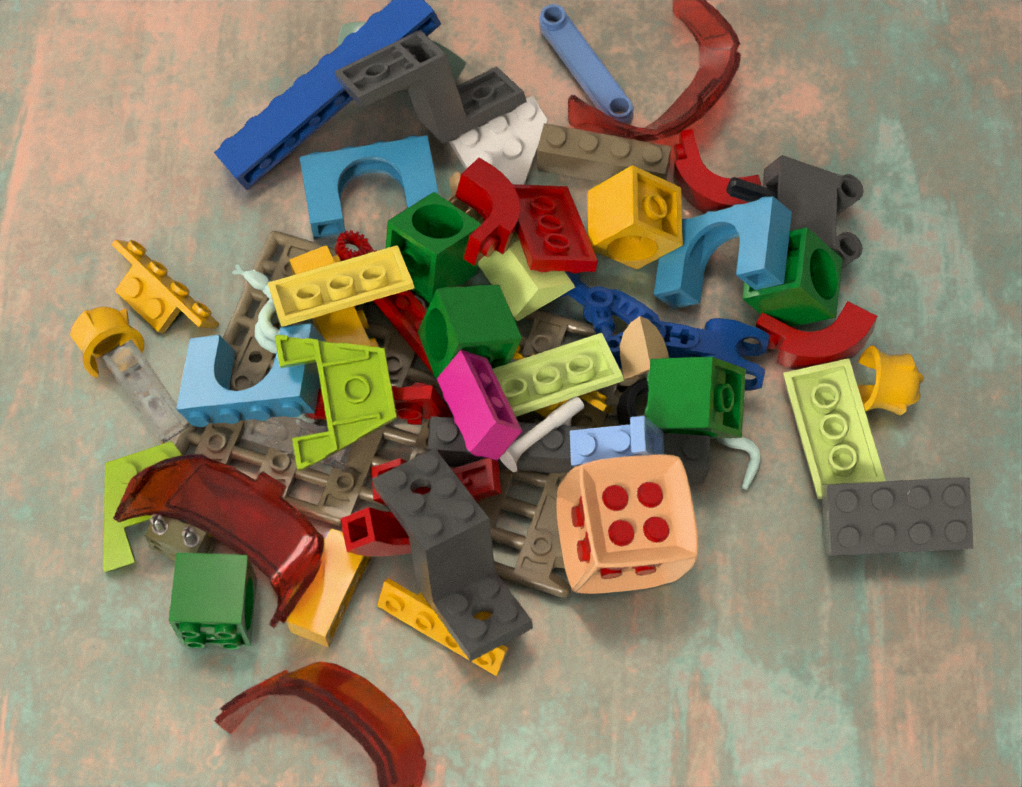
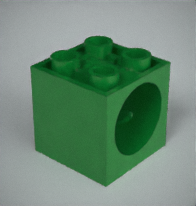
(433, 244)
(809, 283)
(470, 321)
(696, 396)
(213, 600)

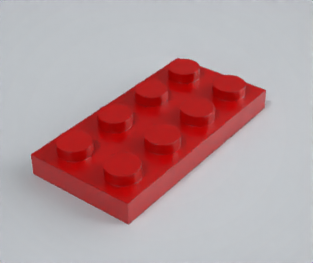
(552, 230)

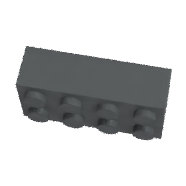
(897, 516)

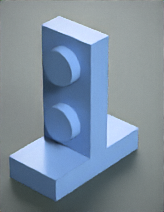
(636, 439)

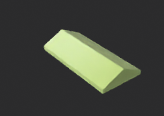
(522, 288)
(558, 374)
(833, 425)

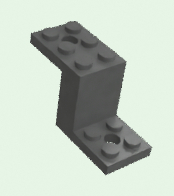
(425, 72)
(452, 554)

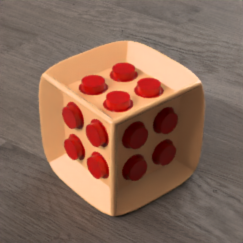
(626, 523)

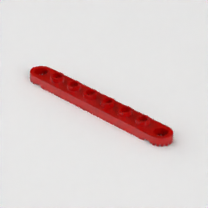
(401, 308)

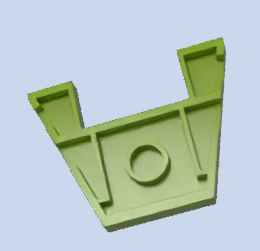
(353, 389)
(118, 473)

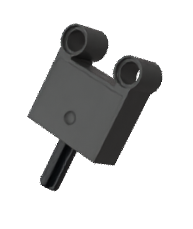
(813, 198)

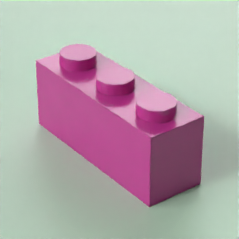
(479, 405)

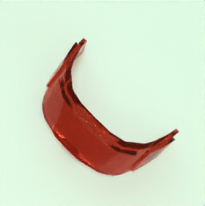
(716, 70)
(236, 511)
(355, 706)

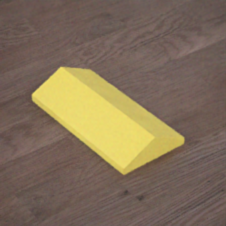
(340, 285)

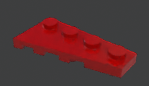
(411, 403)

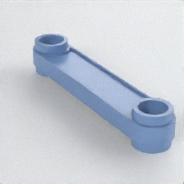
(584, 64)

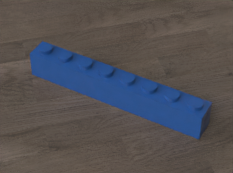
(316, 95)

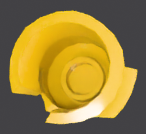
(101, 331)
(895, 383)

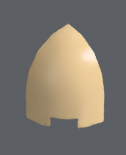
(638, 345)

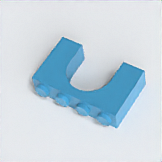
(330, 172)
(761, 256)
(206, 384)

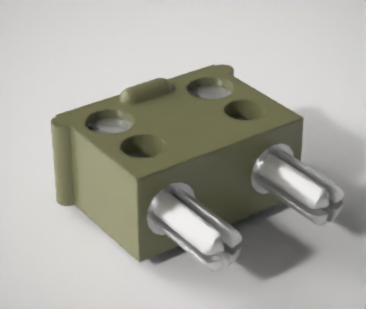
(173, 537)

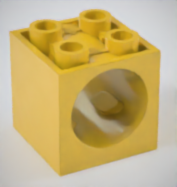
(635, 217)

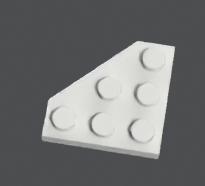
(505, 141)

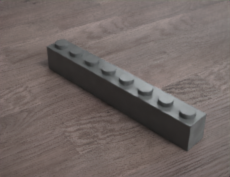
(552, 451)

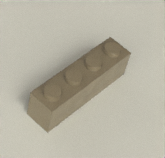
(596, 154)

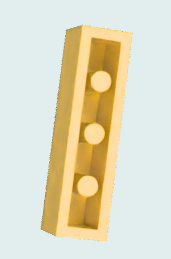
(342, 325)

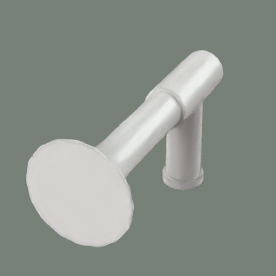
(560, 417)

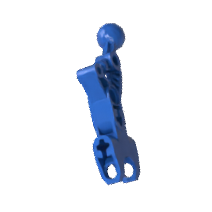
(718, 339)

